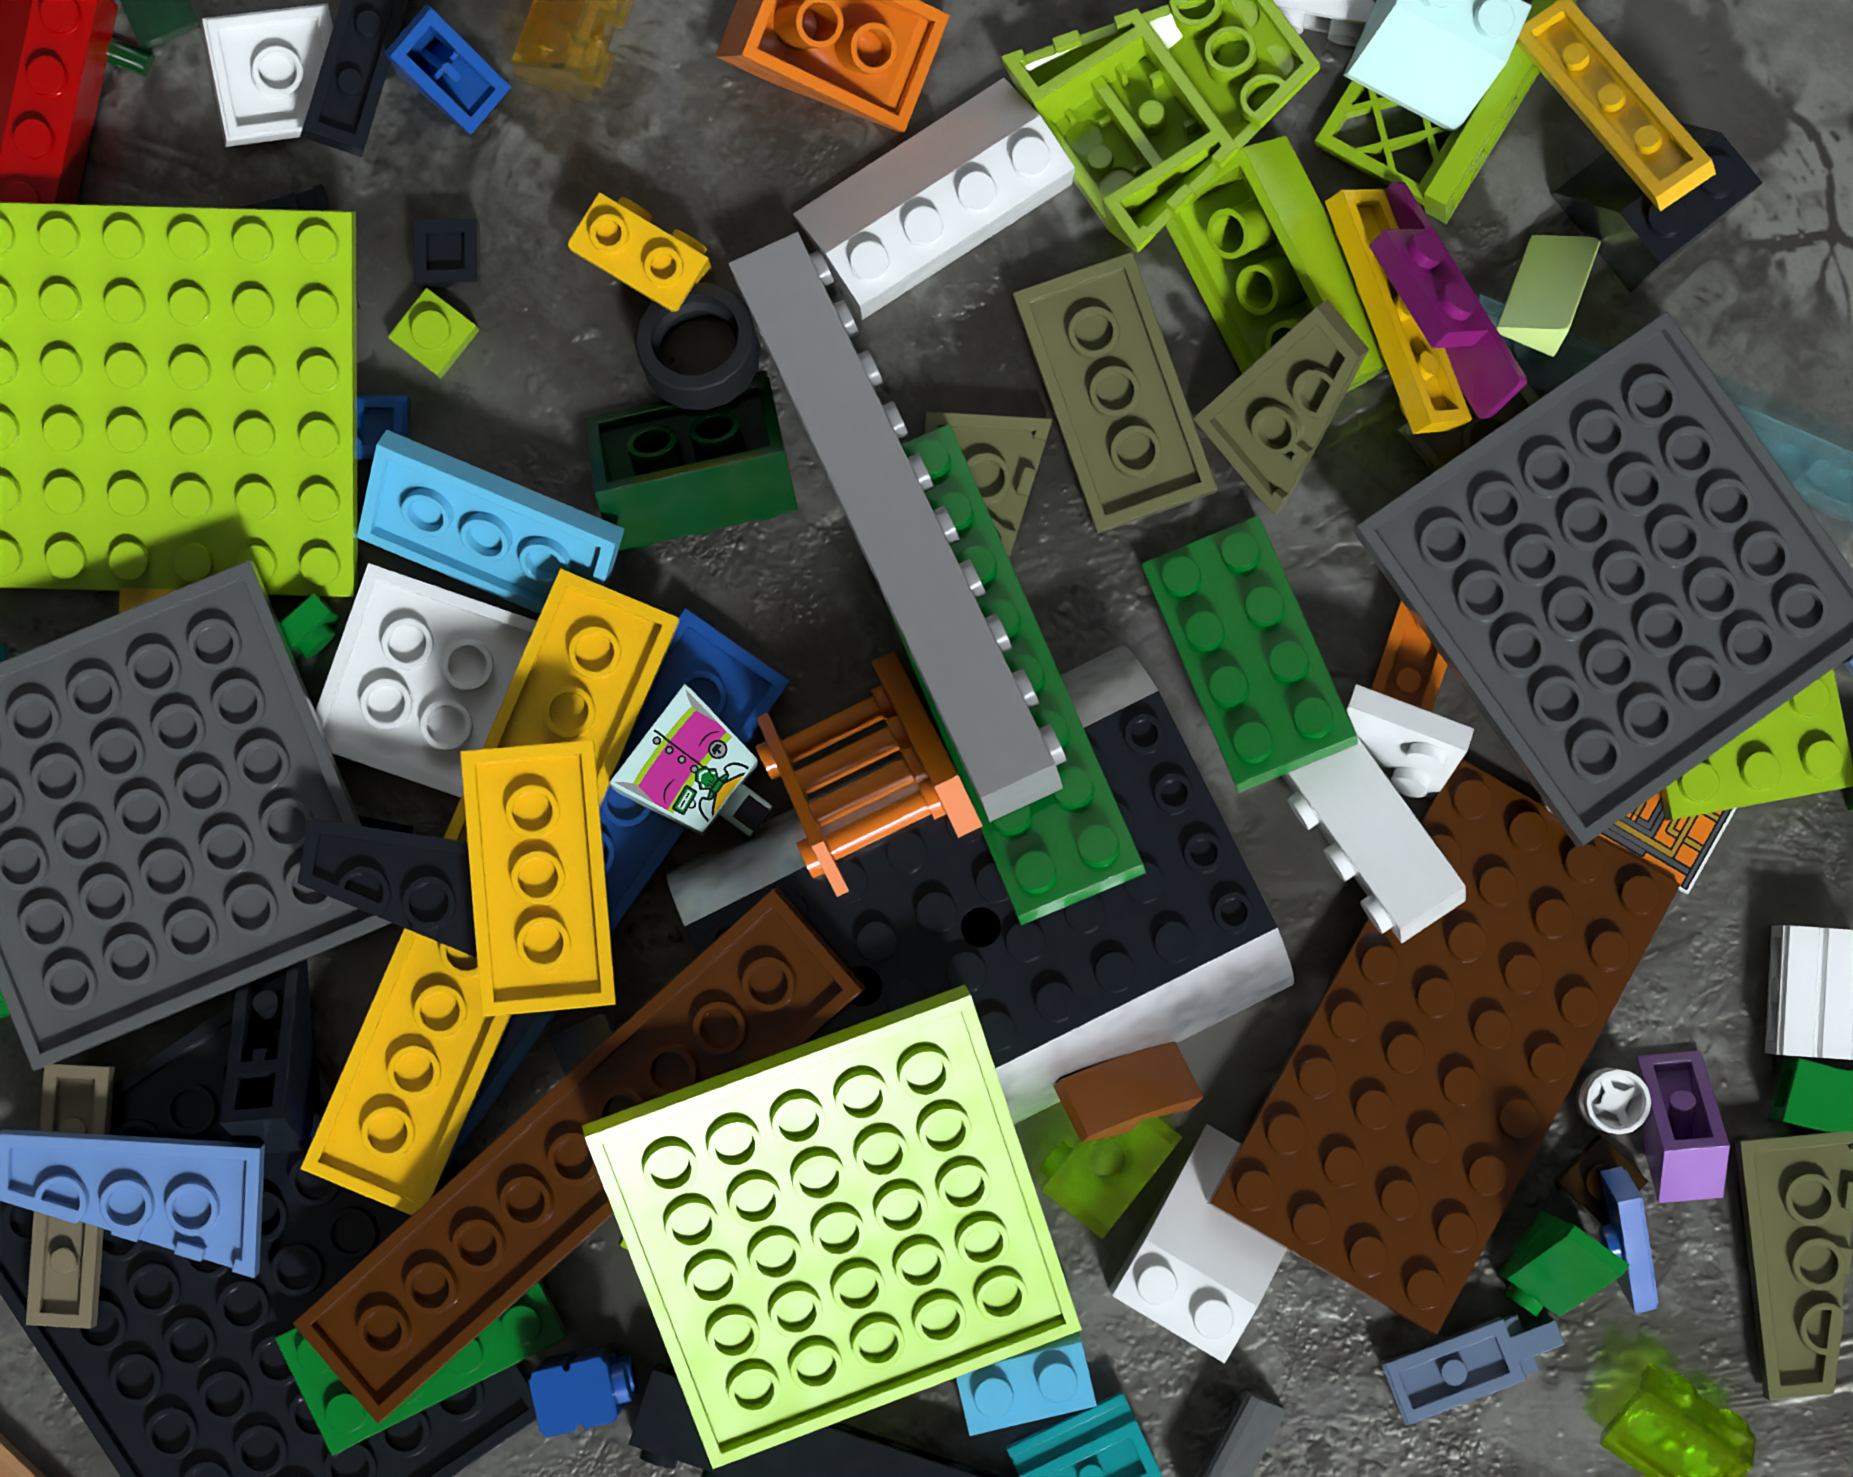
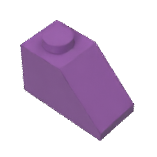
(1684, 1128)

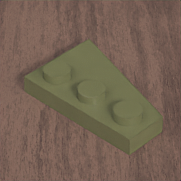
(1285, 403)

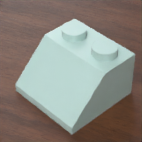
(1436, 53)

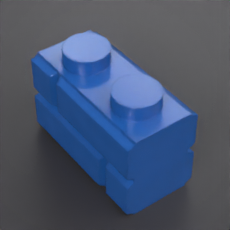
(582, 1389)

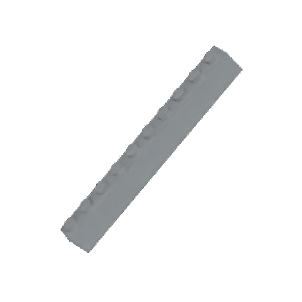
(898, 530)

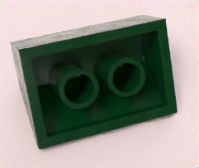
(690, 470)

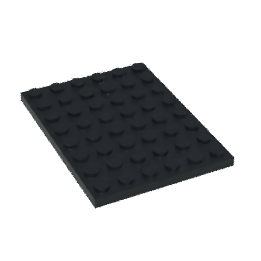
(187, 1350)

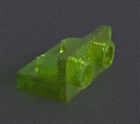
(1677, 1432)

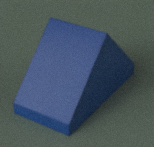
(446, 70)

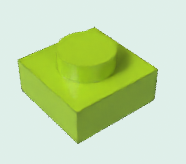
(433, 333)

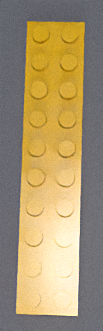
(425, 1030)

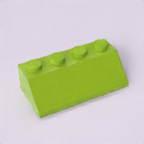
(1268, 255)

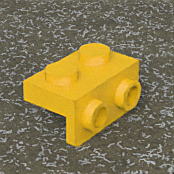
(640, 254)

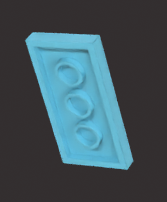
(479, 525)

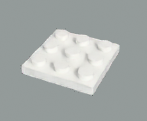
(418, 678)

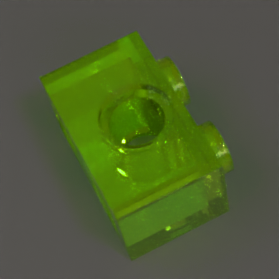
(1100, 1199)

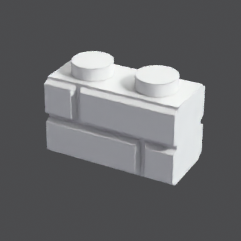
(1810, 992)

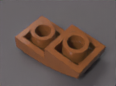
(1127, 1090)

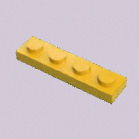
(1615, 103)
(1420, 373)

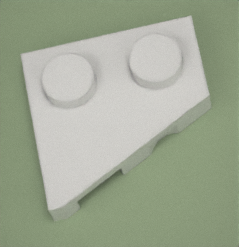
(1408, 743)

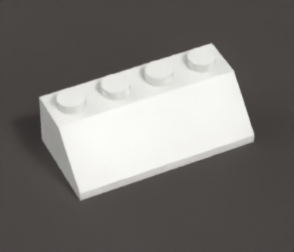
(936, 196)

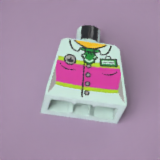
(692, 770)

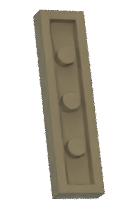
(67, 1254)

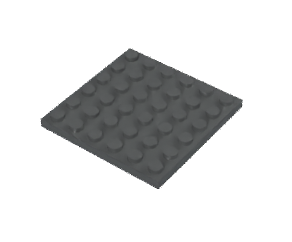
(1619, 578)
(159, 816)

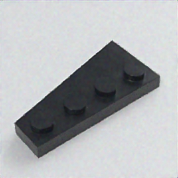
(394, 876)

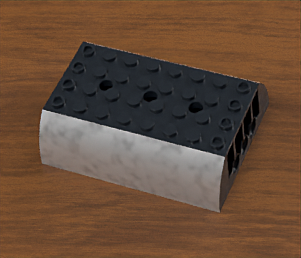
(1067, 988)

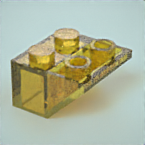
(569, 43)

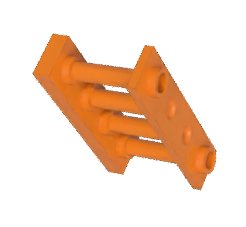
(923, 762)

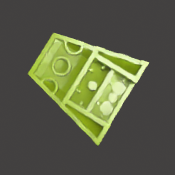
(1162, 101)

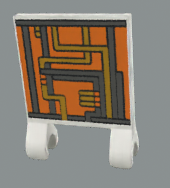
(1671, 847)

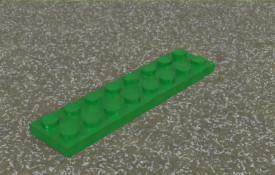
(1076, 836)

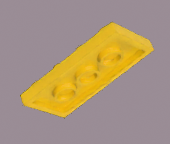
(538, 878)

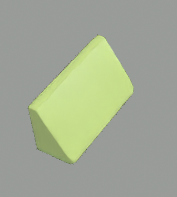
(1547, 290)

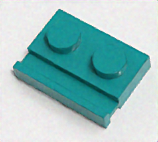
(1088, 1444)

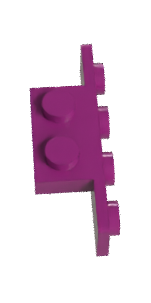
(1446, 306)

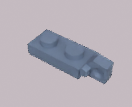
(1467, 1365)

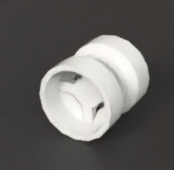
(1622, 1105)

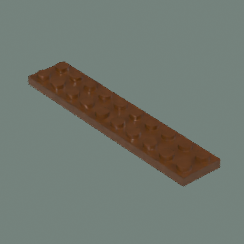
(537, 1186)

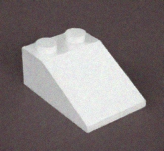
(1196, 1264)

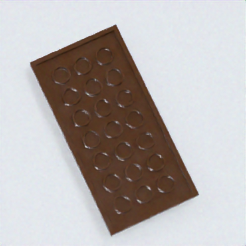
(1445, 1054)

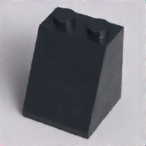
(1631, 228)

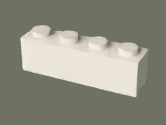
(1375, 841)

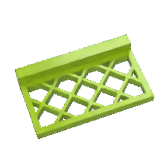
(1462, 152)

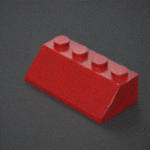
(49, 94)

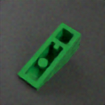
(1558, 1266)

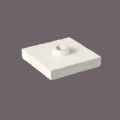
(265, 69)

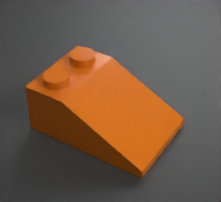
(839, 52)

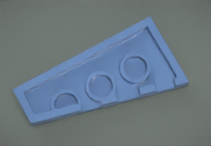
(162, 1191)

